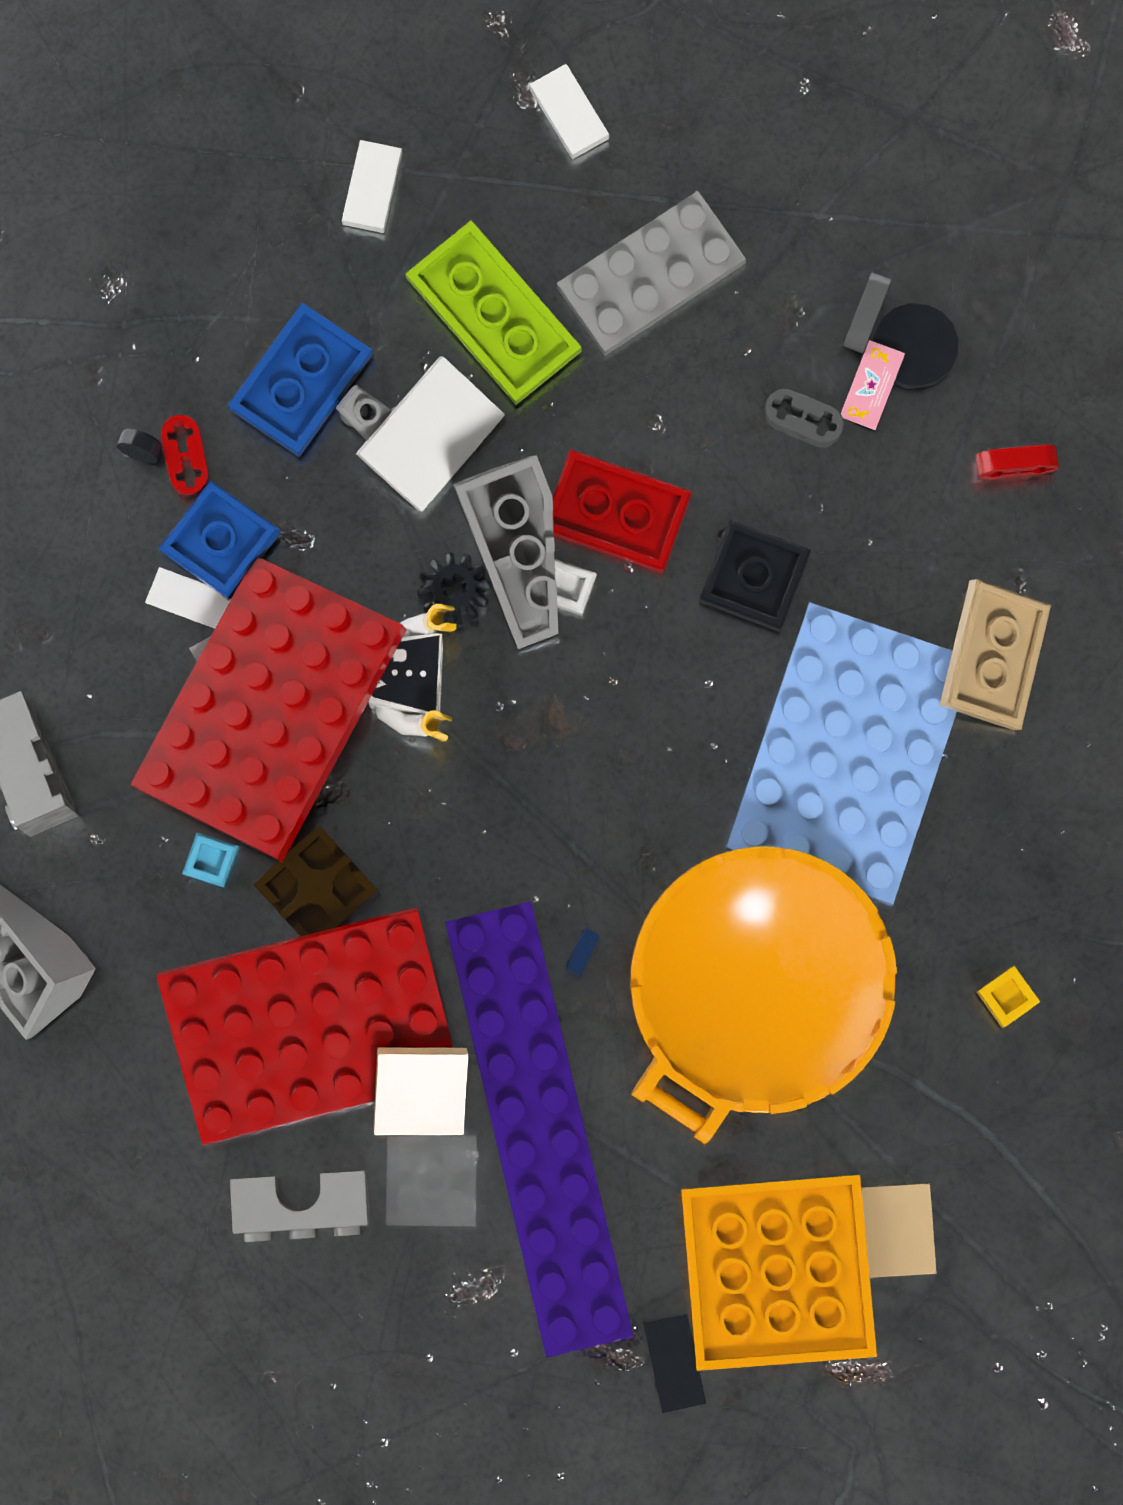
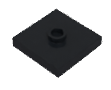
(754, 575)

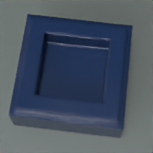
(582, 952)

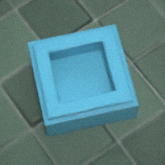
(210, 860)

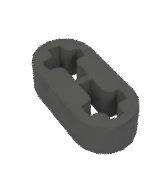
(867, 312)
(807, 408)

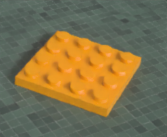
(778, 1273)

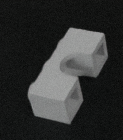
(260, 1209)

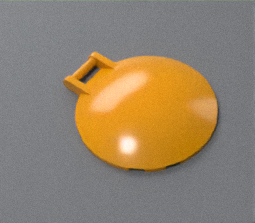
(759, 985)

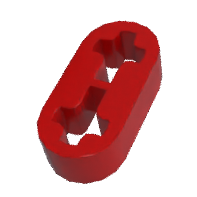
(175, 458)
(1017, 461)

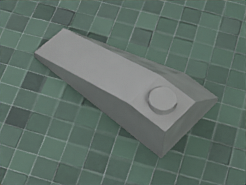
(513, 531)
(38, 967)

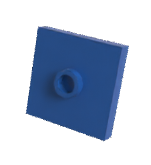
(219, 539)

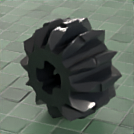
(448, 576)

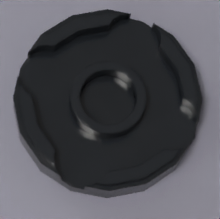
(926, 340)

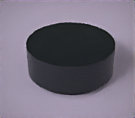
(139, 445)

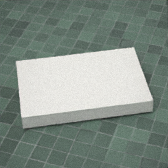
(430, 434)

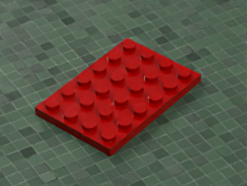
(268, 708)
(300, 1022)

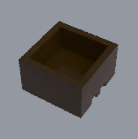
(317, 887)

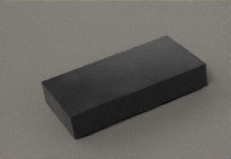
(674, 1363)

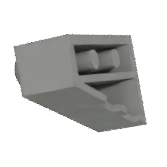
(29, 772)

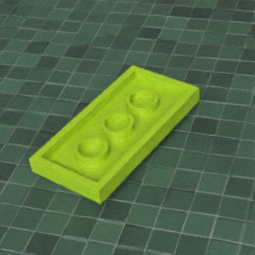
(493, 312)

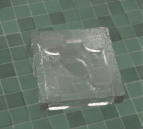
(431, 1180)

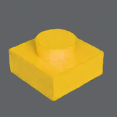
(1008, 997)

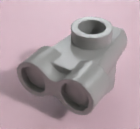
(350, 408)

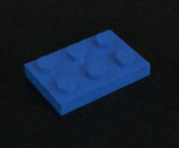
(300, 379)

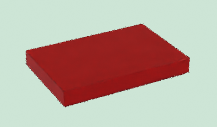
(618, 511)

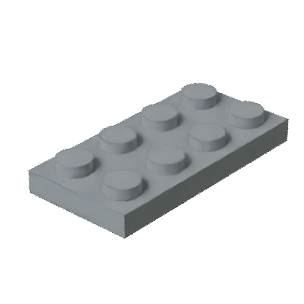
(651, 273)

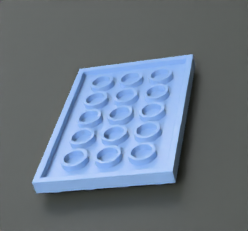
(849, 750)

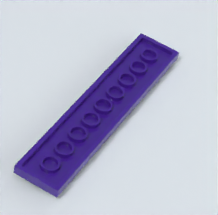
(539, 1130)

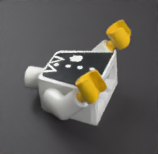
(411, 685)

